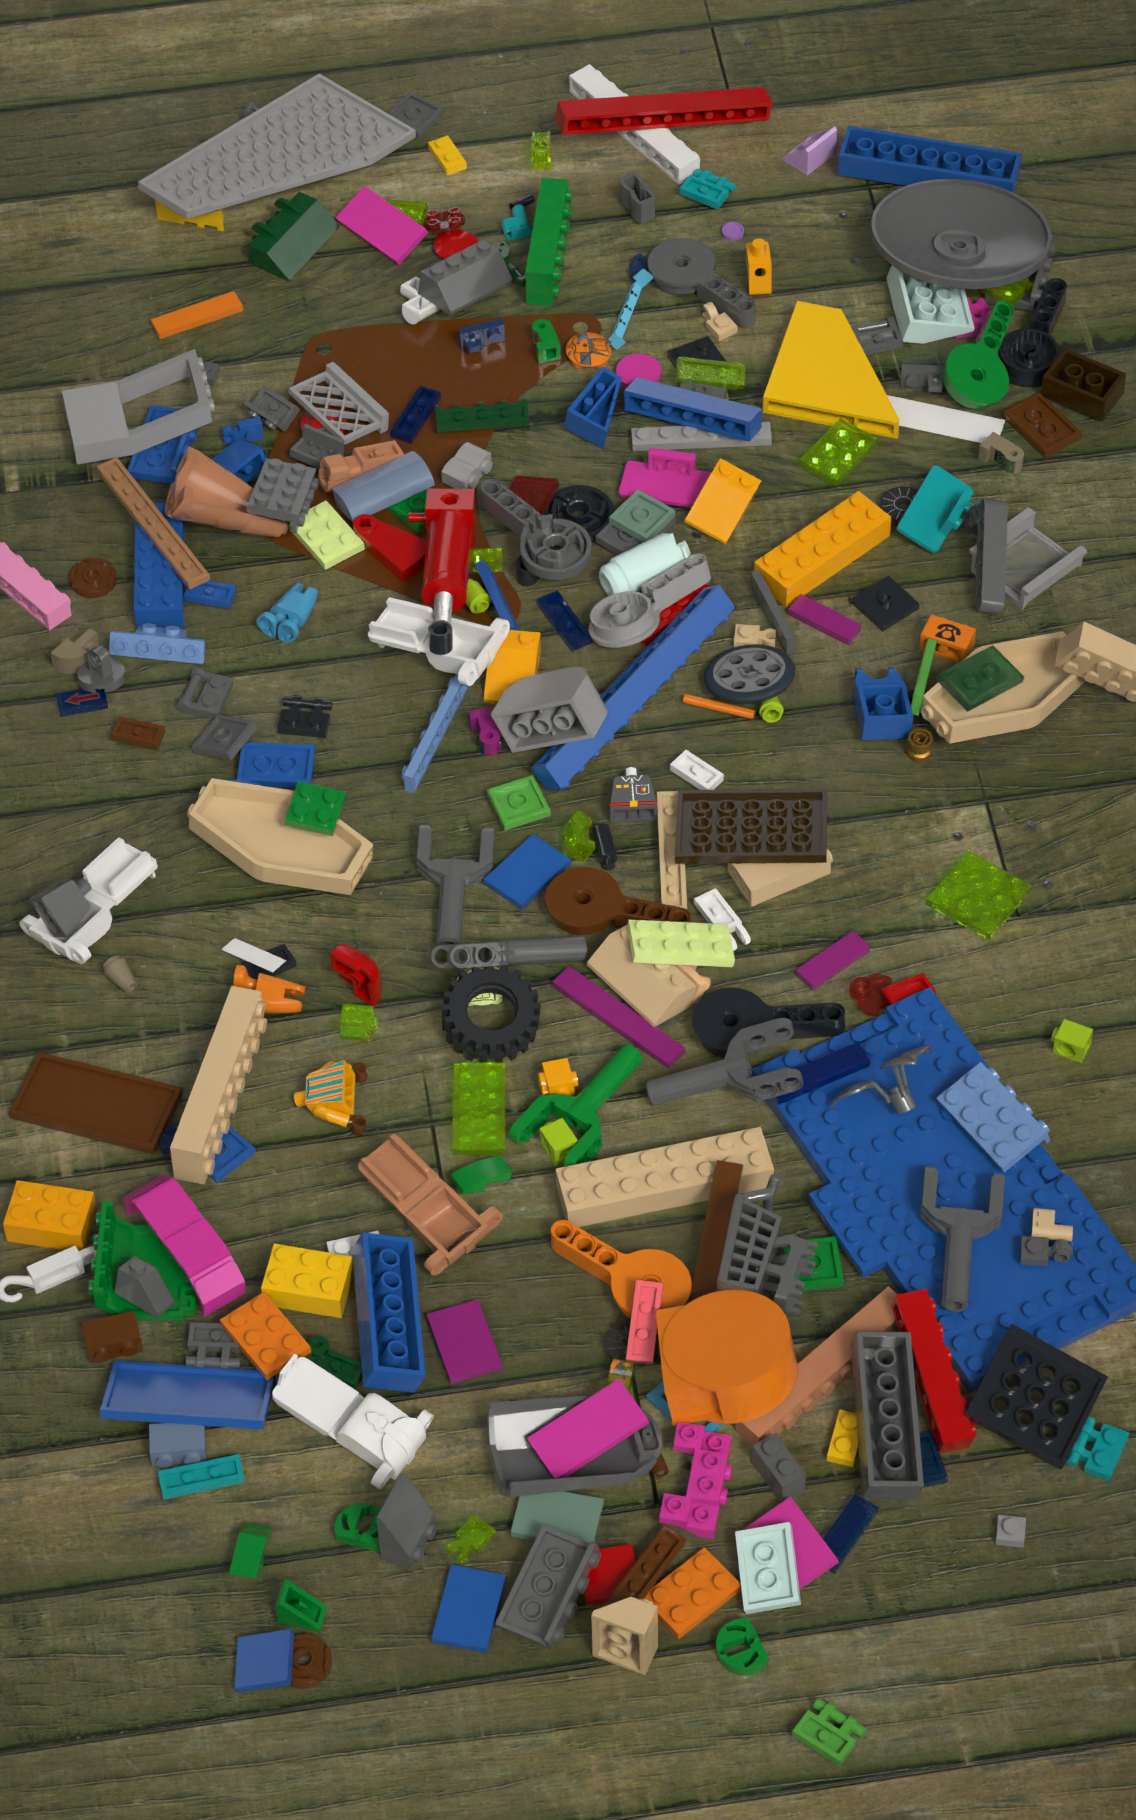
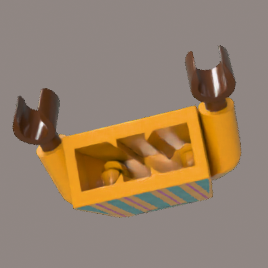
(332, 1093)

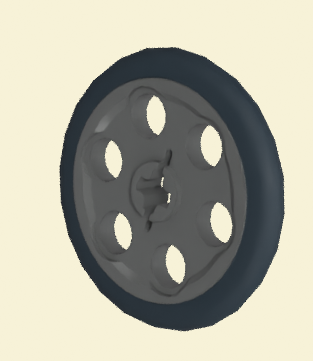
(749, 674)

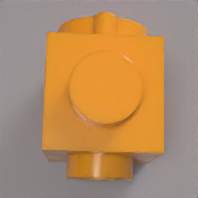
(557, 1078)

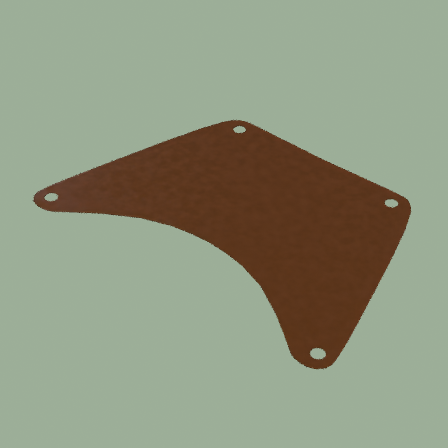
(390, 367)

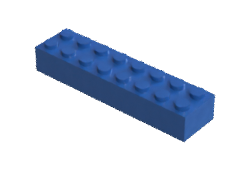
(915, 159)

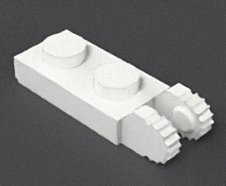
(717, 911)

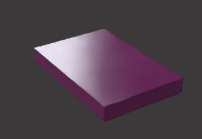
(464, 1341)

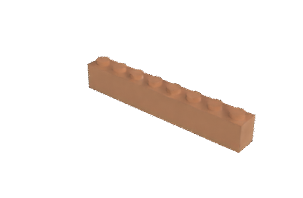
(822, 1369)

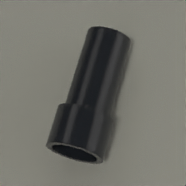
(524, 201)

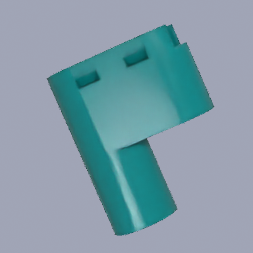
(518, 225)

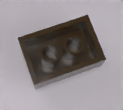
(1083, 384)

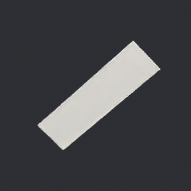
(945, 420)

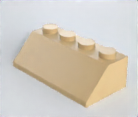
(650, 989)

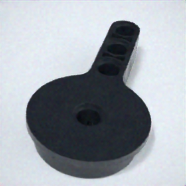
(1036, 340)
(744, 1009)

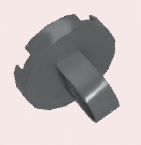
(100, 671)

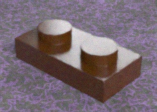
(138, 733)

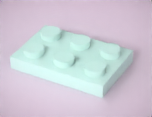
(768, 1568)

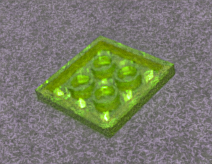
(978, 895)

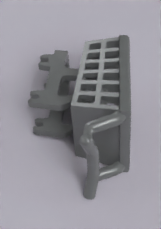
(759, 1232)

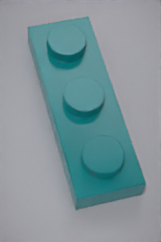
(201, 1476)

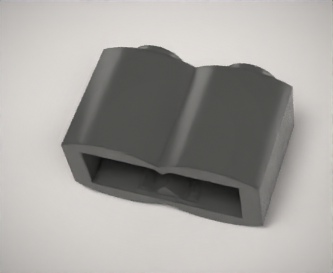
(637, 198)

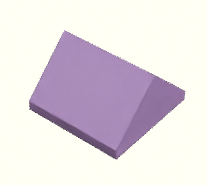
(813, 151)

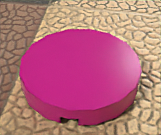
(638, 366)

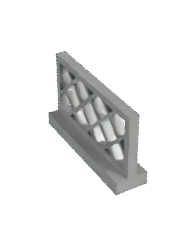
(353, 397)

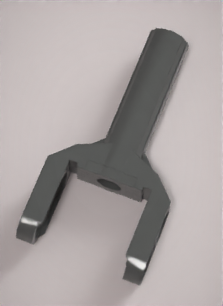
(453, 878)
(512, 952)
(733, 1069)
(960, 1229)

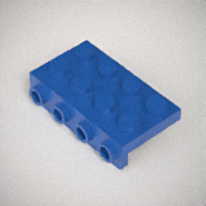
(162, 460)

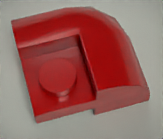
(359, 971)

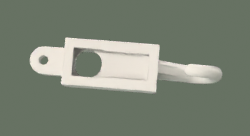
(49, 1272)

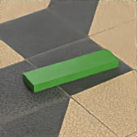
(923, 676)

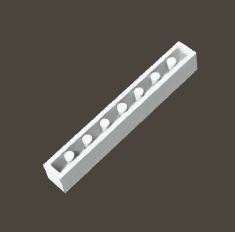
(656, 144)

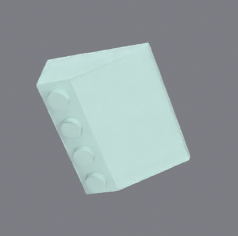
(927, 310)

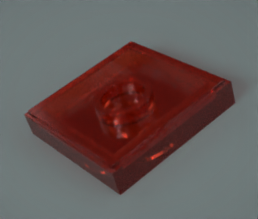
(535, 490)

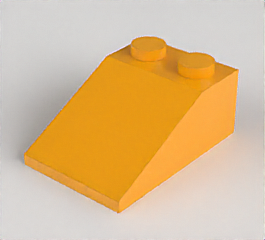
(723, 501)
(513, 661)

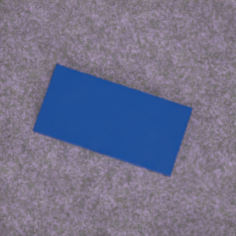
(187, 1395)

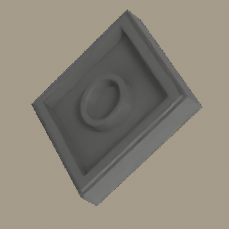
(417, 113)
(224, 737)

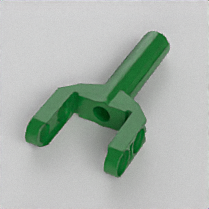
(580, 1111)

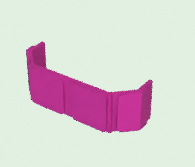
(189, 1241)

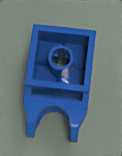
(882, 706)

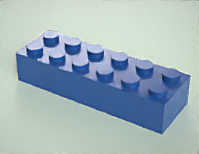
(156, 584)
(388, 1312)

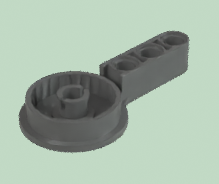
(688, 267)

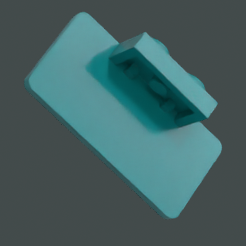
(935, 509)

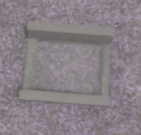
(1032, 560)

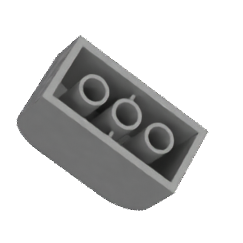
(549, 710)

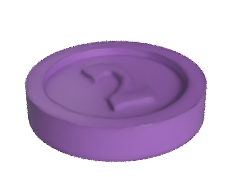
(732, 231)

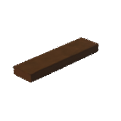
(649, 1566)

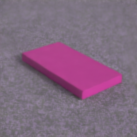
(381, 225)
(588, 1430)

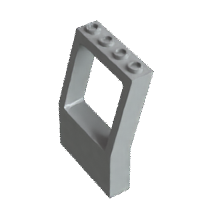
(98, 418)

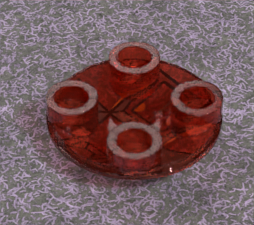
(445, 220)

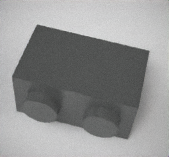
(778, 1467)

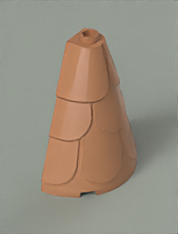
(216, 498)

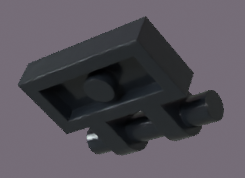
(305, 722)

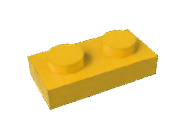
(447, 155)
(844, 1440)

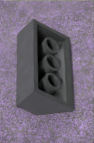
(464, 277)

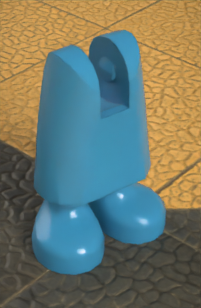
(288, 613)

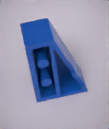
(594, 408)

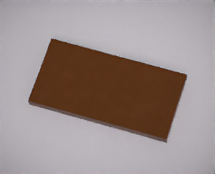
(96, 1103)

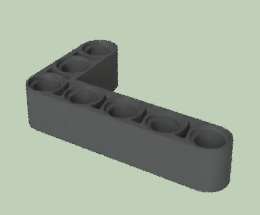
(989, 521)

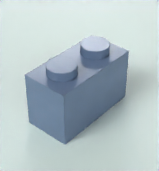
(177, 1444)

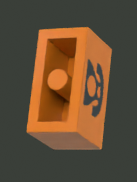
(953, 639)

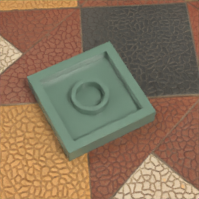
(642, 516)

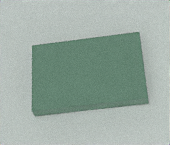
(562, 1511)

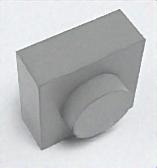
(1010, 1531)

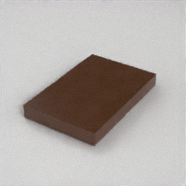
(1042, 425)

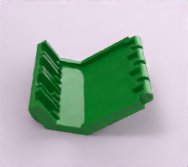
(116, 1245)

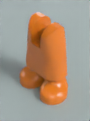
(272, 990)

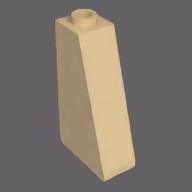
(765, 881)

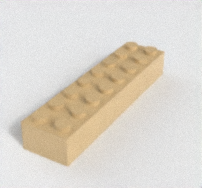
(218, 1085)
(659, 1177)

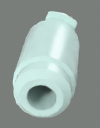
(642, 564)

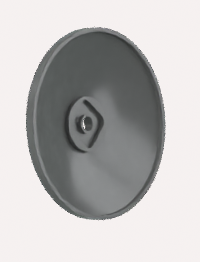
(961, 233)

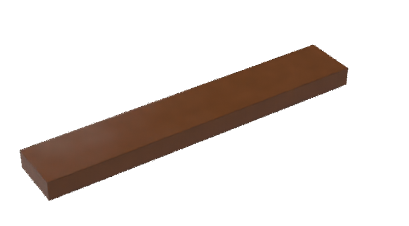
(724, 1188)

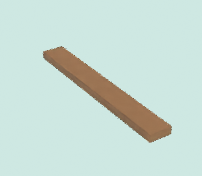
(153, 523)

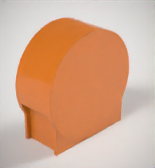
(725, 1357)

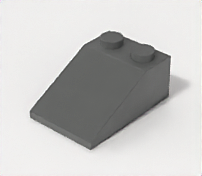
(405, 1525)

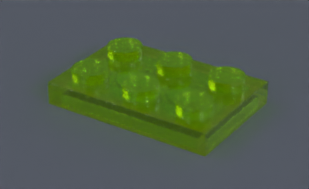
(838, 452)

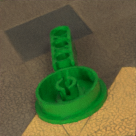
(982, 360)

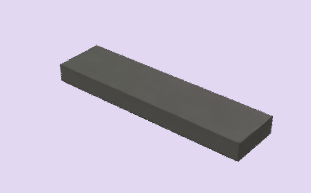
(772, 612)

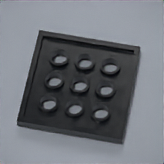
(1018, 1400)

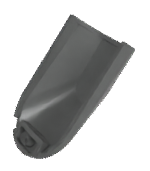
(522, 1472)

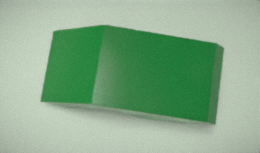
(250, 1550)

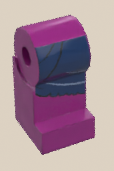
(489, 733)

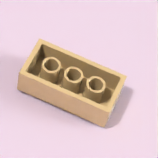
(1099, 659)

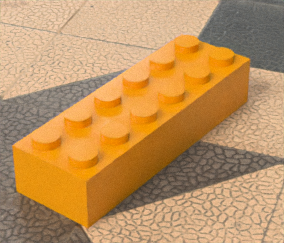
(823, 548)

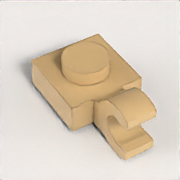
(718, 325)

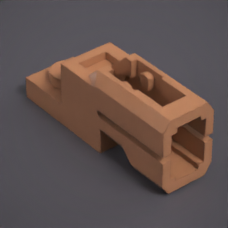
(340, 469)

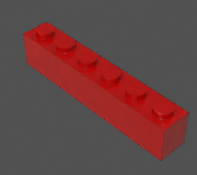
(933, 1371)

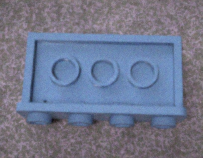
(994, 1116)

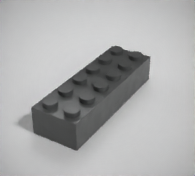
(886, 1415)

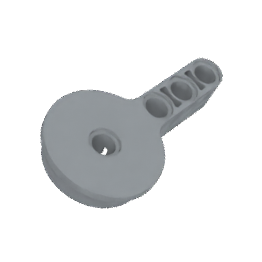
(634, 616)

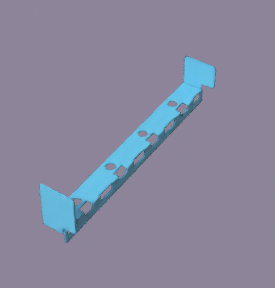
(642, 278)

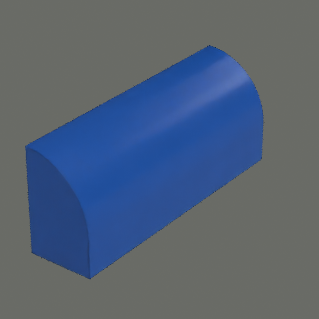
(242, 459)

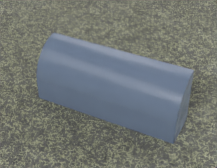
(383, 486)

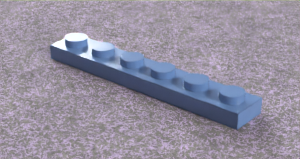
(433, 735)

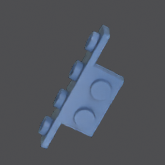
(158, 643)

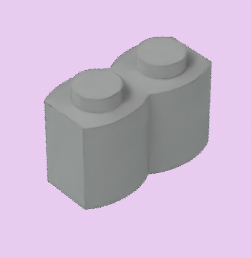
(467, 467)

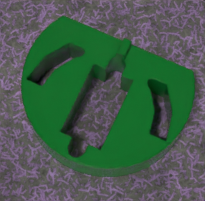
(353, 1516)
(737, 1633)

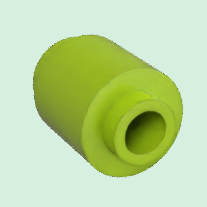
(477, 597)

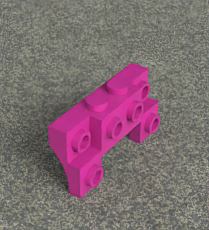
(705, 1492)

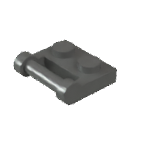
(878, 336)
(212, 697)

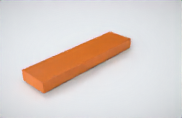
(196, 315)

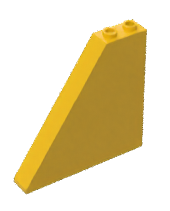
(827, 375)

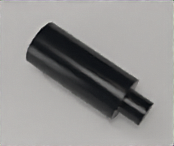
(604, 845)

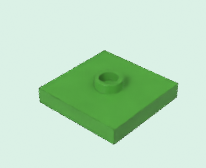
(518, 802)

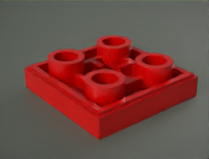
(610, 1571)

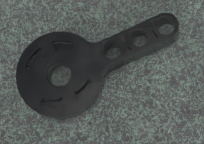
(589, 500)

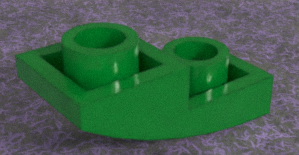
(475, 1176)

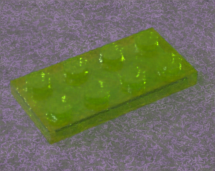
(479, 1108)

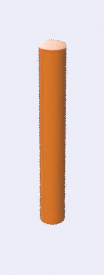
(719, 706)

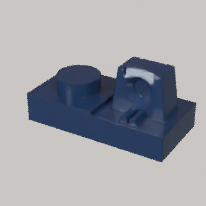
(481, 334)

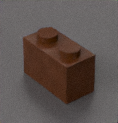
(112, 1337)

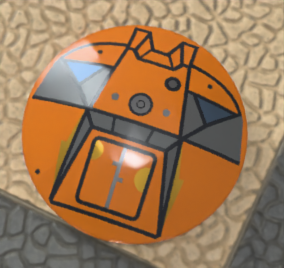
(588, 350)

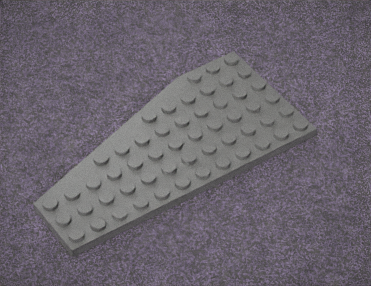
(285, 144)

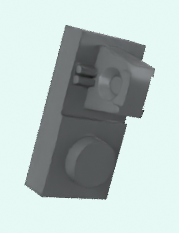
(923, 376)

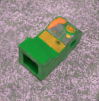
(546, 341)

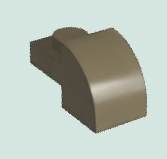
(71, 655)

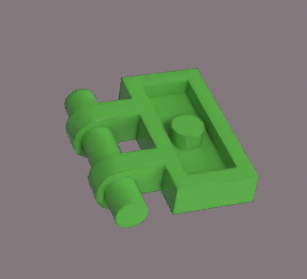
(826, 1738)

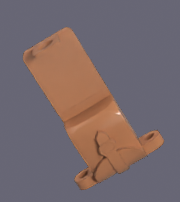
(427, 1203)

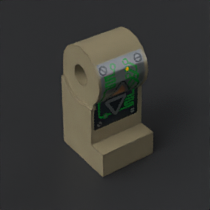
(1002, 453)

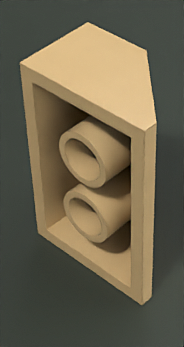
(626, 1633)

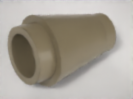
(120, 973)

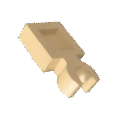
(752, 635)

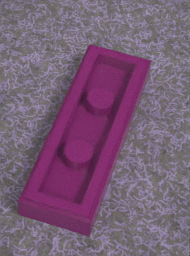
(824, 619)
(832, 960)

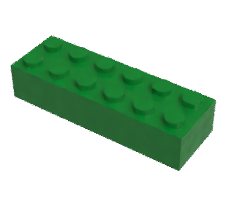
(548, 242)

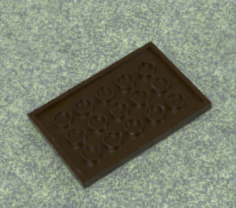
(751, 826)

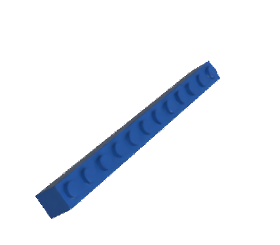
(638, 684)

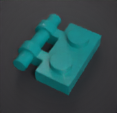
(707, 188)
(1105, 1453)

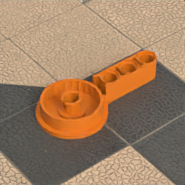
(624, 1269)

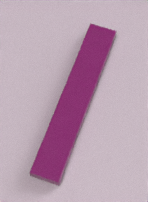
(618, 1017)

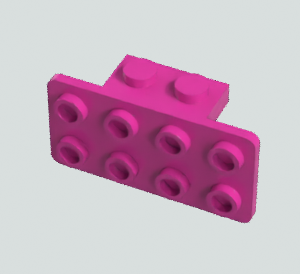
(666, 477)

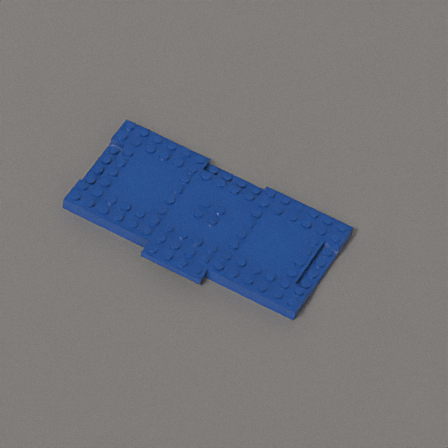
(875, 1184)

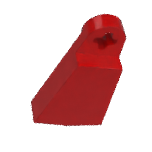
(394, 548)

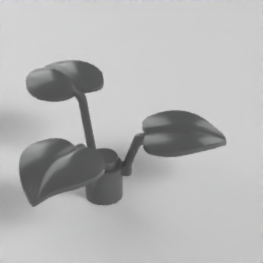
(900, 1094)

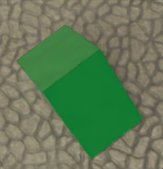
(299, 1608)

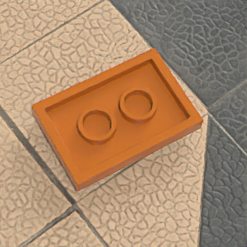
(264, 1335)
(693, 1592)

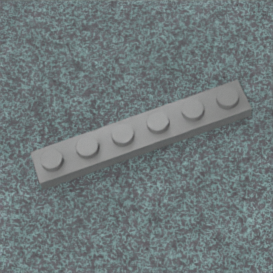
(691, 438)

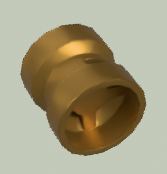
(919, 745)

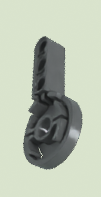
(538, 534)

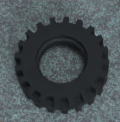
(484, 1042)

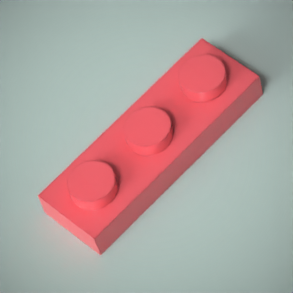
(643, 1323)

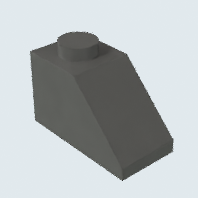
(143, 1287)

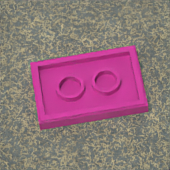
(811, 1551)

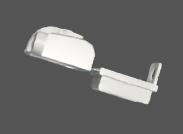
(406, 628)
(112, 879)
(363, 1425)

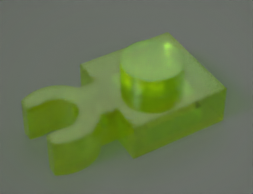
(471, 1536)

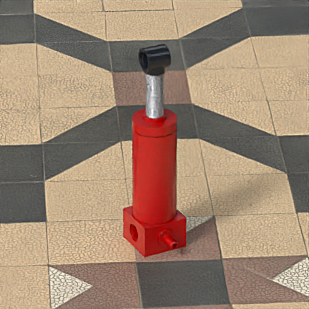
(450, 535)

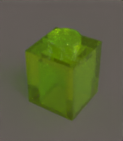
(357, 1022)

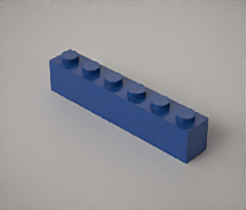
(693, 409)

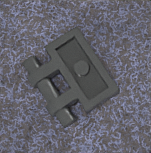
(211, 1338)

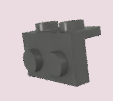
(273, 408)
(316, 445)

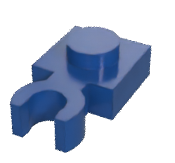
(247, 430)

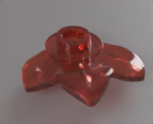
(871, 998)

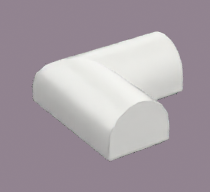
(417, 307)

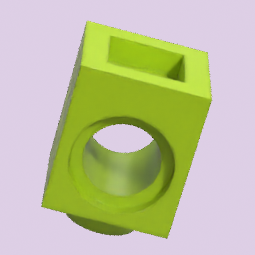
(1072, 1040)
(557, 1140)

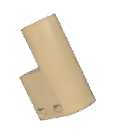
(1044, 1226)

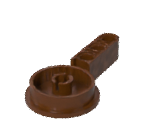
(590, 899)

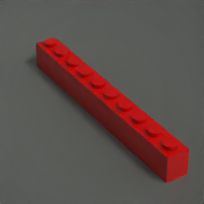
(663, 110)

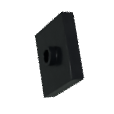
(885, 603)

